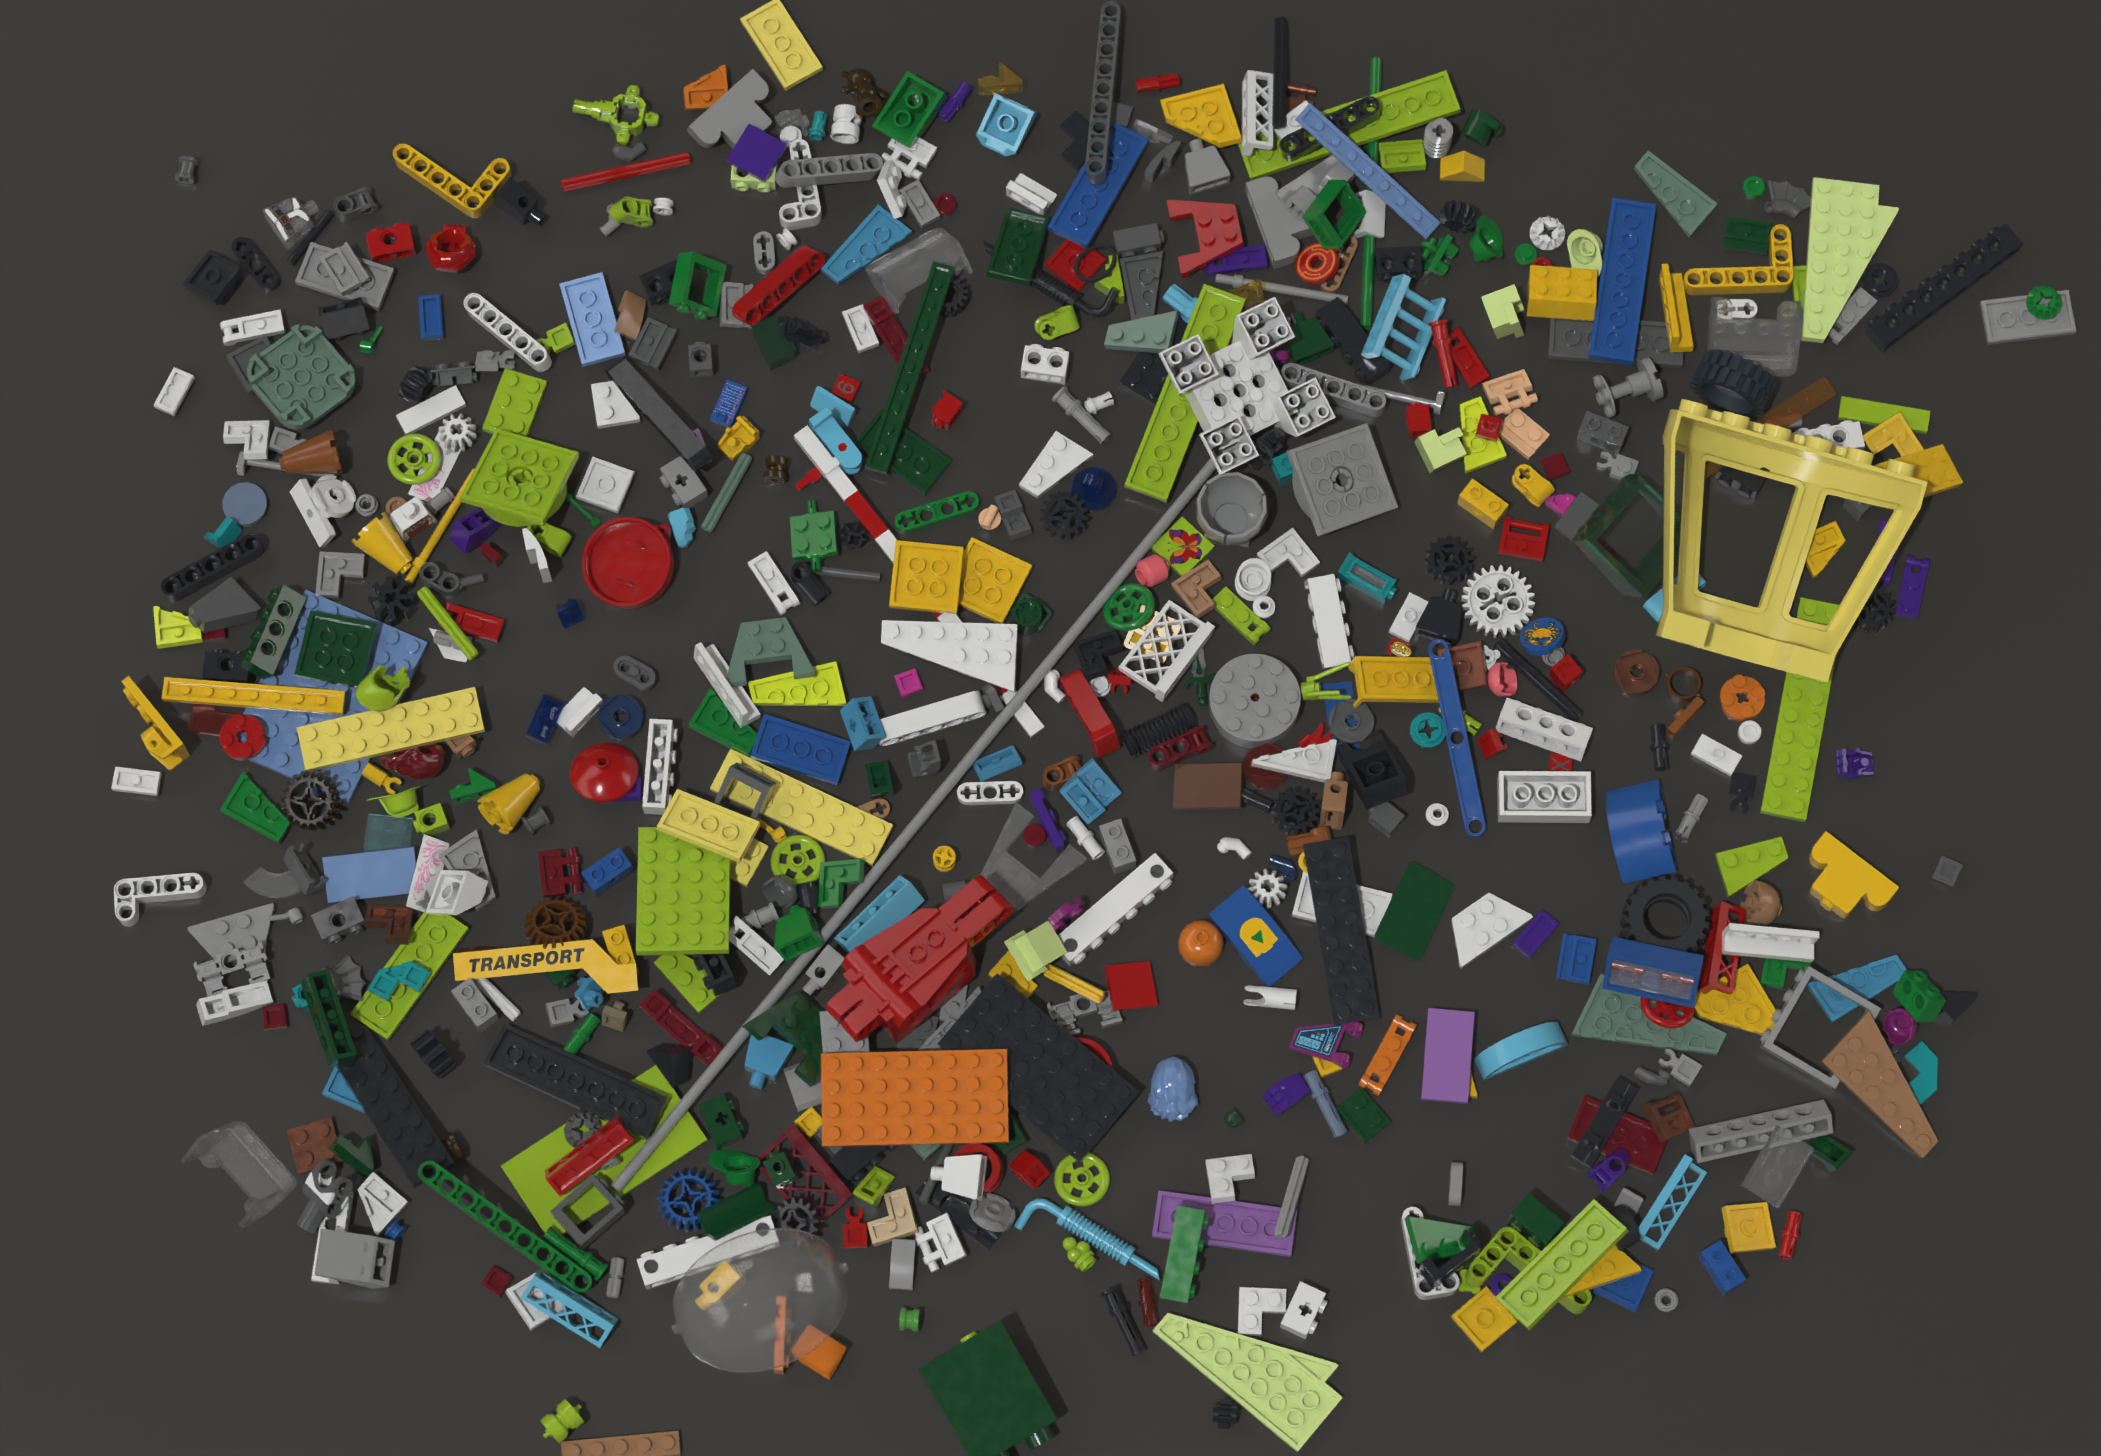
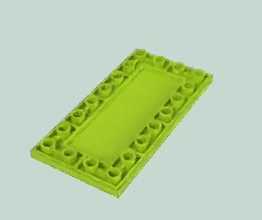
(528, 1168)

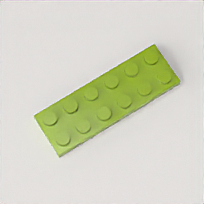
(429, 946)
(1561, 1264)

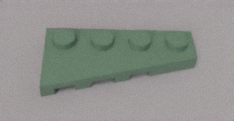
(1677, 195)

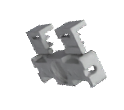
(251, 957)
(1065, 1015)

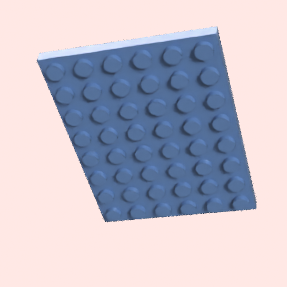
(282, 746)

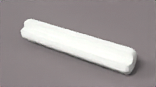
(497, 998)

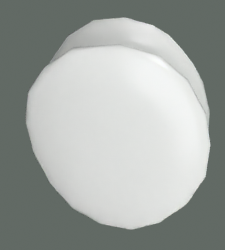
(1253, 579)

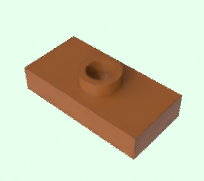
(1683, 717)

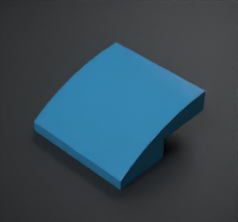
(1090, 791)

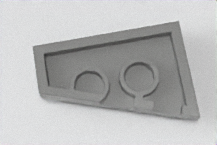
(469, 856)

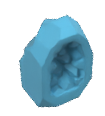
(682, 526)

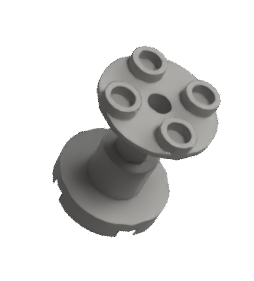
(1635, 384)

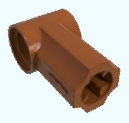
(1296, 842)

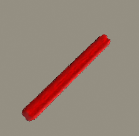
(625, 171)

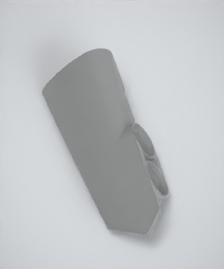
(1303, 190)

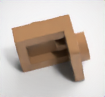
(462, 746)

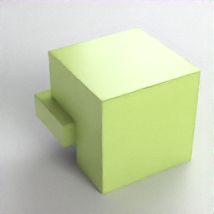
(1502, 311)
(1441, 450)
(1035, 949)

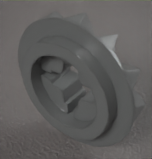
(575, 1122)

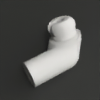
(1051, 688)

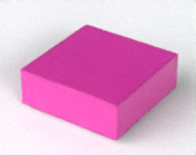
(908, 683)

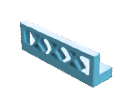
(1666, 1194)
(574, 1301)

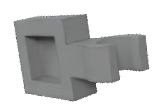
(491, 361)

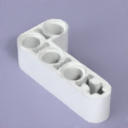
(805, 202)
(159, 894)
(1417, 1278)

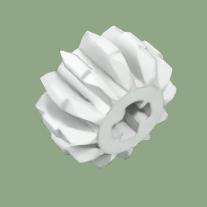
(459, 425)
(1275, 885)

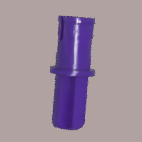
(955, 101)

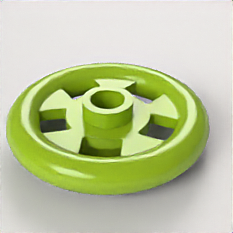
(409, 476)
(807, 844)
(1087, 1197)

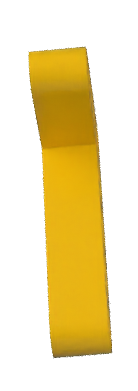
(451, 183)
(1748, 274)

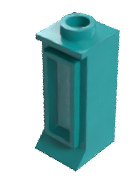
(1367, 579)

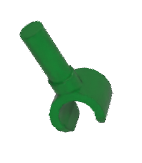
(367, 346)

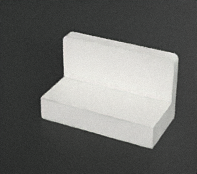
(1031, 194)
(1374, 219)
(579, 711)

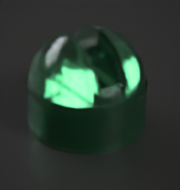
(1232, 1119)

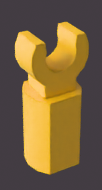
(380, 777)

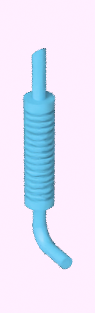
(1090, 1232)

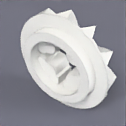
(1543, 241)

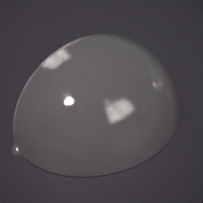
(760, 1300)

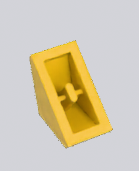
(1462, 167)

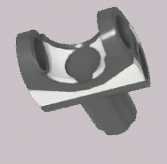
(323, 1195)

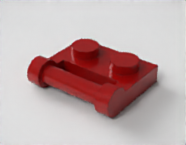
(1520, 544)

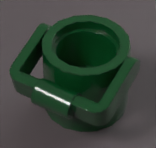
(1480, 127)
(1028, 614)

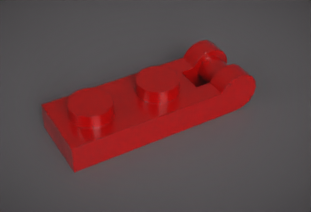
(1467, 360)
(476, 623)

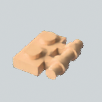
(1507, 387)

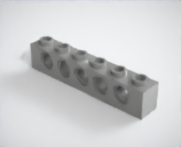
(1753, 1131)

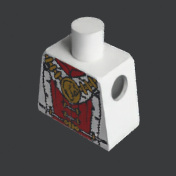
(412, 519)

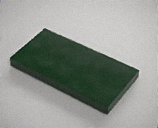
(1018, 246)
(913, 458)

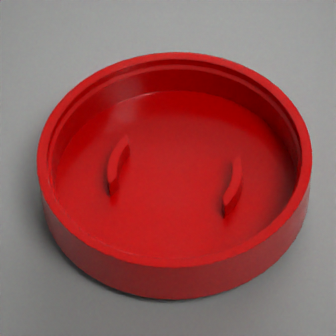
(628, 563)

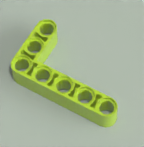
(1511, 1253)

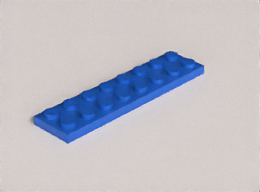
(1622, 281)

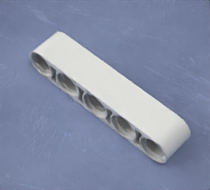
(502, 324)
(932, 717)

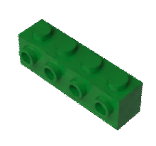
(1182, 1253)

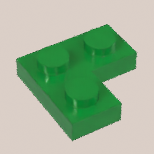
(834, 877)
(1775, 971)

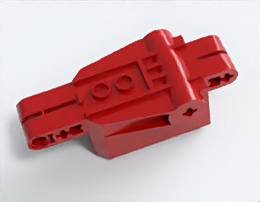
(916, 963)

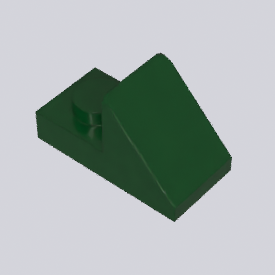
(879, 779)
(1829, 1152)
(357, 1157)

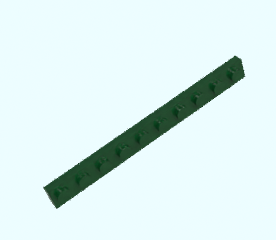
(909, 368)

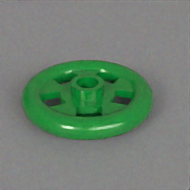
(1138, 619)

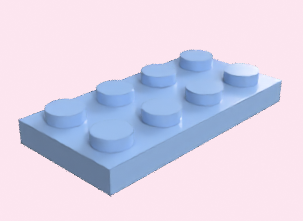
(592, 319)

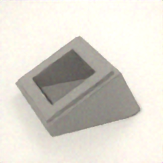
(1629, 1201)

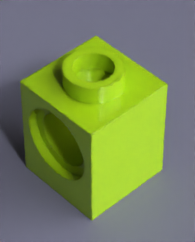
(435, 811)

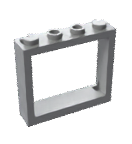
(1780, 1016)

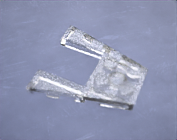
(1011, 877)

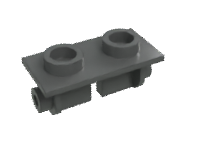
(445, 374)

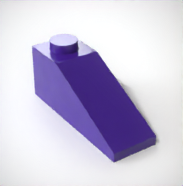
(473, 530)

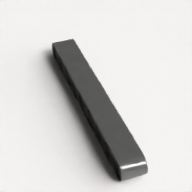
(1103, 102)

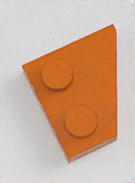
(706, 90)

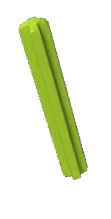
(447, 623)

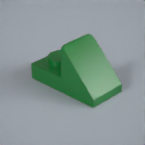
(479, 787)

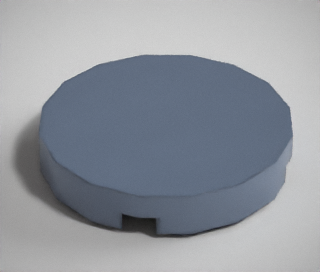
(245, 504)

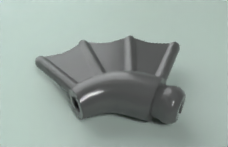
(1786, 199)
(347, 979)

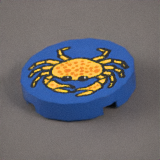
(1542, 636)

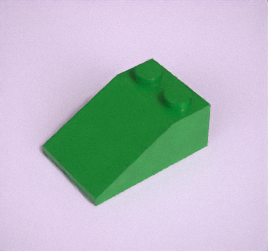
(910, 110)

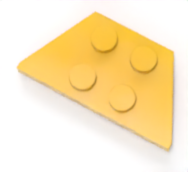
(1610, 1268)

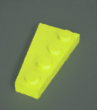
(784, 690)

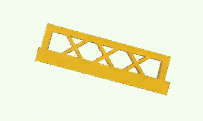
(1675, 310)

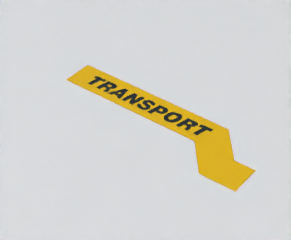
(536, 959)

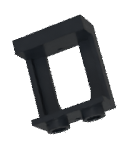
(1437, 1276)

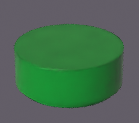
(1753, 187)

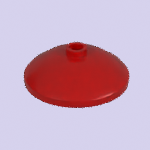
(605, 781)

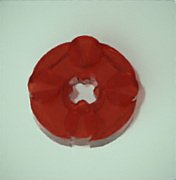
(1263, 780)

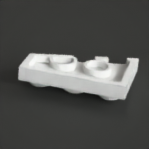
(1053, 464)

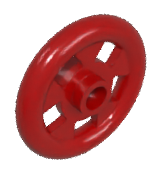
(1667, 1010)

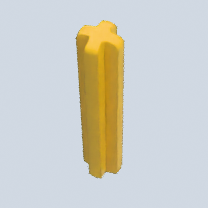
(1074, 983)

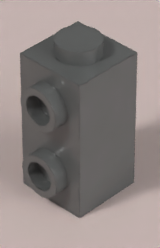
(1138, 240)

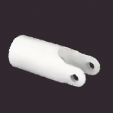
(1273, 997)

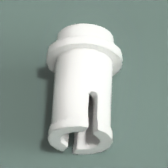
(1098, 403)

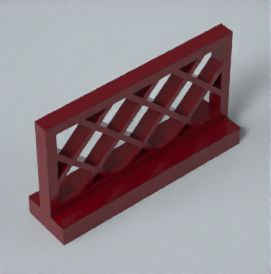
(819, 1164)

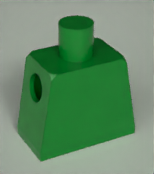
(796, 933)

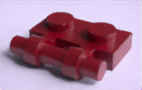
(552, 872)

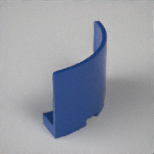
(1638, 831)

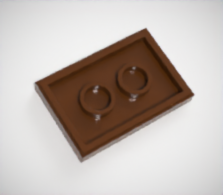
(1208, 786)

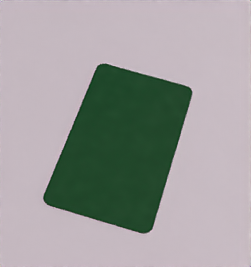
(1414, 911)

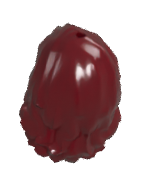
(416, 762)

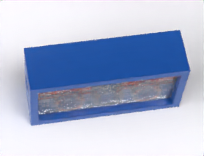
(1653, 972)

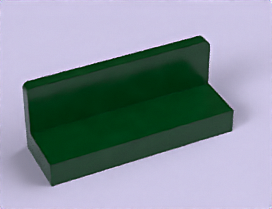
(734, 1212)

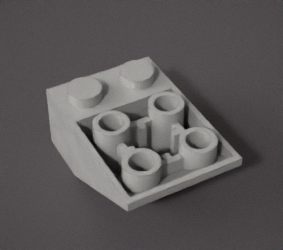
(354, 1258)

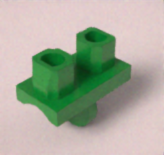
(1443, 247)

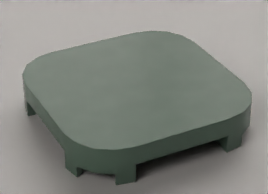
(301, 377)

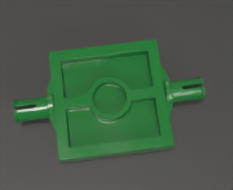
(814, 536)

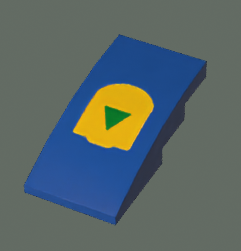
(1256, 936)

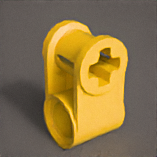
(1533, 487)

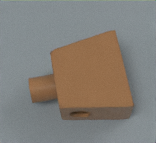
(1333, 801)

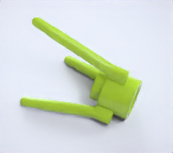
(1313, 690)

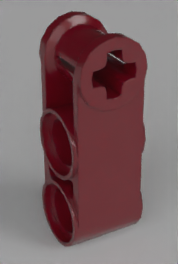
(1188, 740)

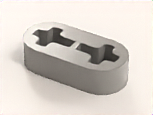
(759, 253)
(1455, 1184)

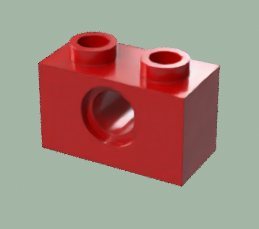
(402, 248)

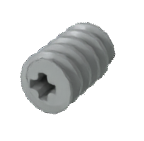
(1438, 138)

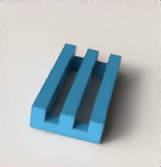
(997, 763)

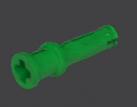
(583, 1259)

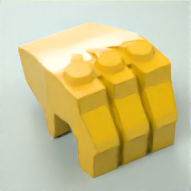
(738, 438)

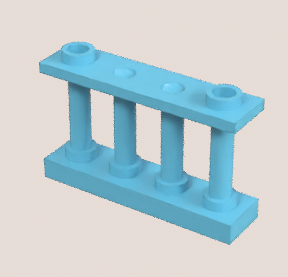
(1383, 326)

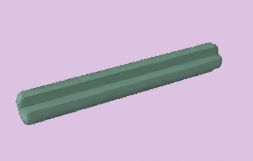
(726, 492)

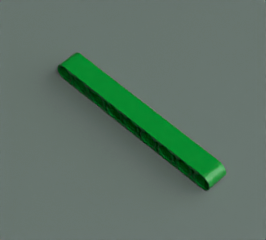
(492, 1225)

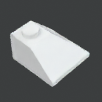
(456, 892)

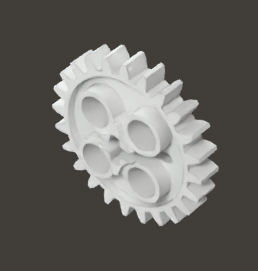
(1507, 618)

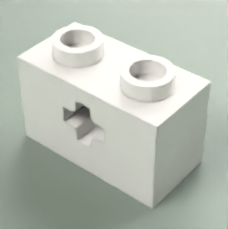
(1293, 1320)

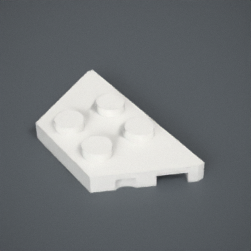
(1485, 925)

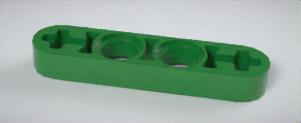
(938, 516)

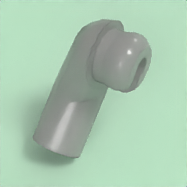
(611, 225)

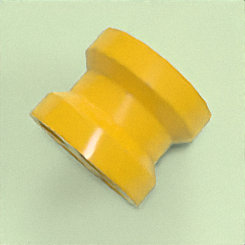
(944, 853)

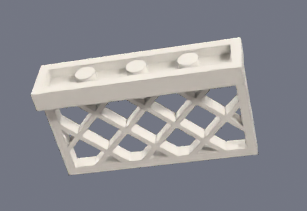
(1183, 660)

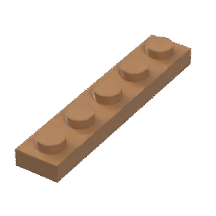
(630, 1445)

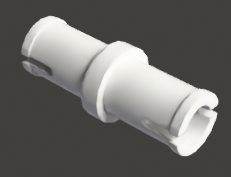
(1085, 838)

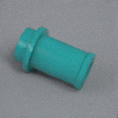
(817, 130)

